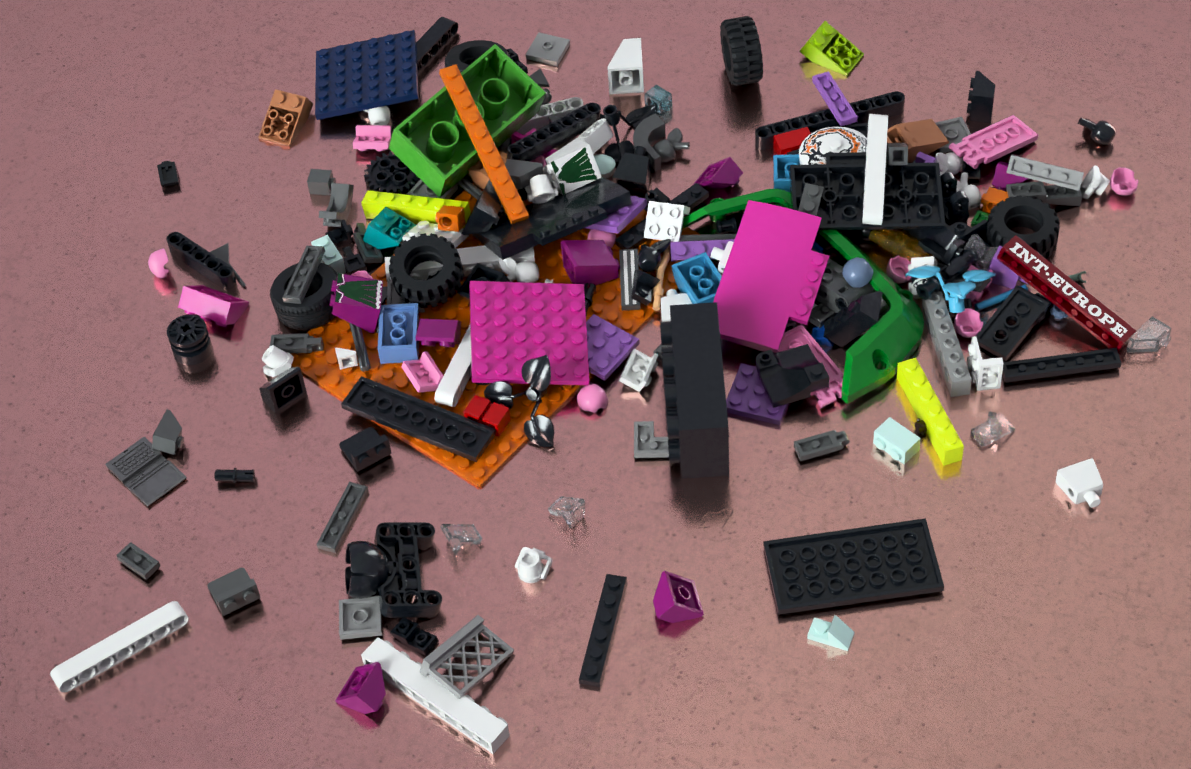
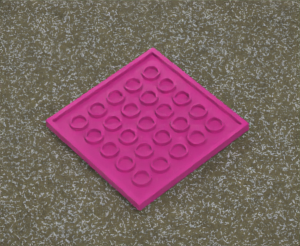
(526, 322)

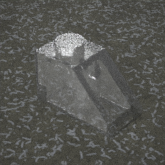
(1149, 337)

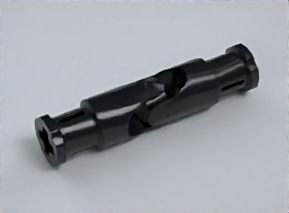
(948, 273)

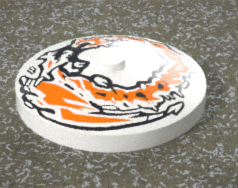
(830, 141)

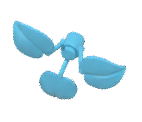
(957, 290)

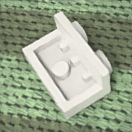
(638, 370)

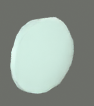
(605, 164)

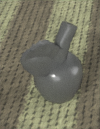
(667, 147)

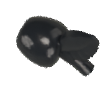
(1101, 132)
(649, 257)

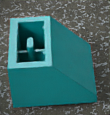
(387, 229)

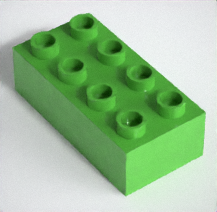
(434, 137)

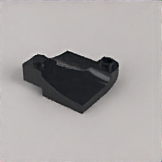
(790, 374)

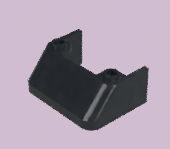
(946, 235)

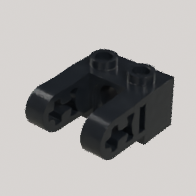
(954, 202)

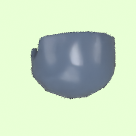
(857, 272)

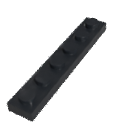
(635, 236)
(1061, 365)
(603, 630)

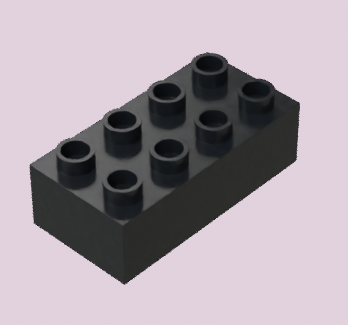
(696, 391)

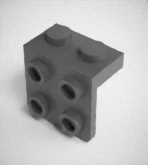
(233, 591)

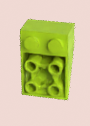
(831, 50)

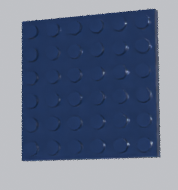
(366, 75)

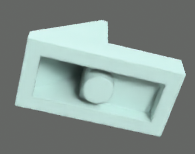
(832, 634)

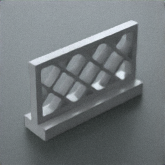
(1045, 172)
(450, 648)

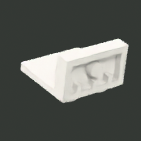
(665, 221)
(985, 372)

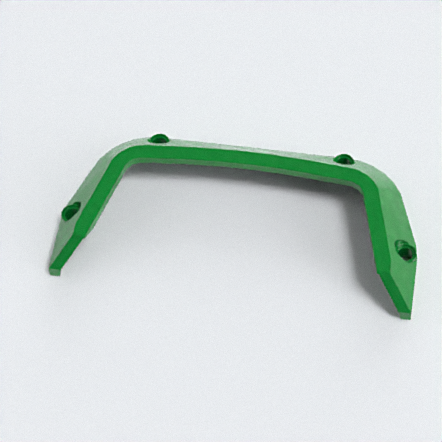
(889, 341)

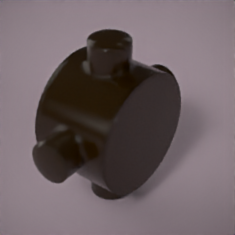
(920, 426)

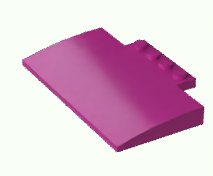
(769, 276)

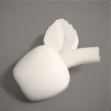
(379, 115)
(949, 162)
(971, 191)
(523, 271)

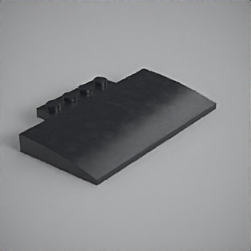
(910, 193)
(555, 218)

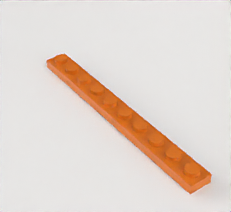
(484, 144)

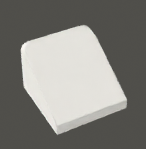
(346, 358)

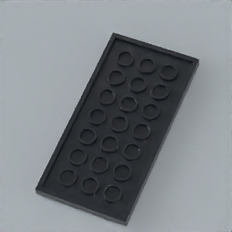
(852, 566)

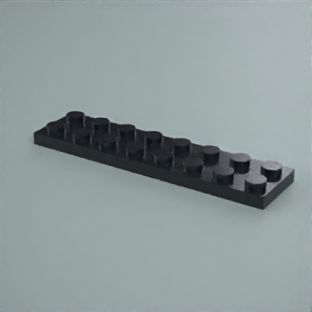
(418, 419)

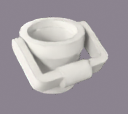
(1093, 182)
(541, 190)
(276, 361)
(530, 565)

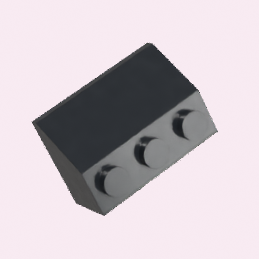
(485, 212)
(853, 319)

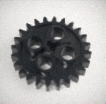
(389, 175)

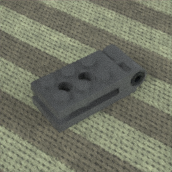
(835, 291)

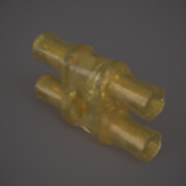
(898, 243)

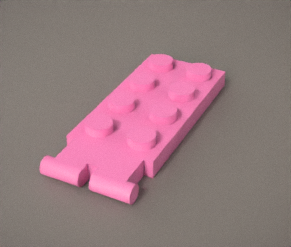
(994, 141)
(800, 336)

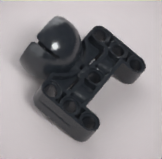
(378, 570)

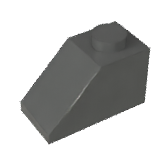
(523, 171)
(168, 434)

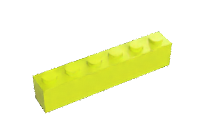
(409, 206)
(929, 409)

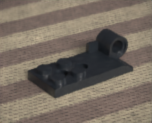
(1021, 307)

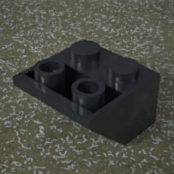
(981, 98)

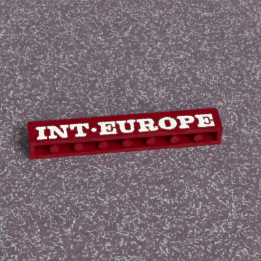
(1065, 293)

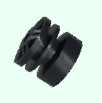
(189, 339)

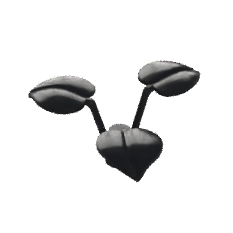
(613, 117)
(538, 374)

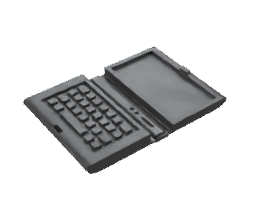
(145, 471)

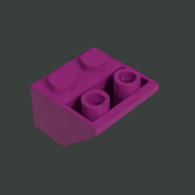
(439, 331)

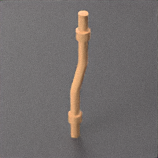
(658, 291)

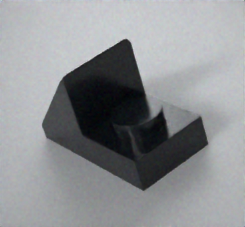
(642, 287)

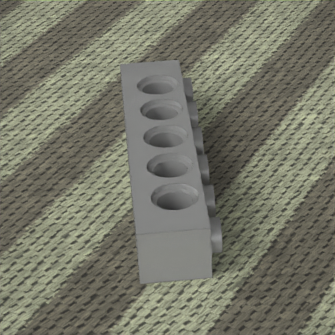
(946, 345)

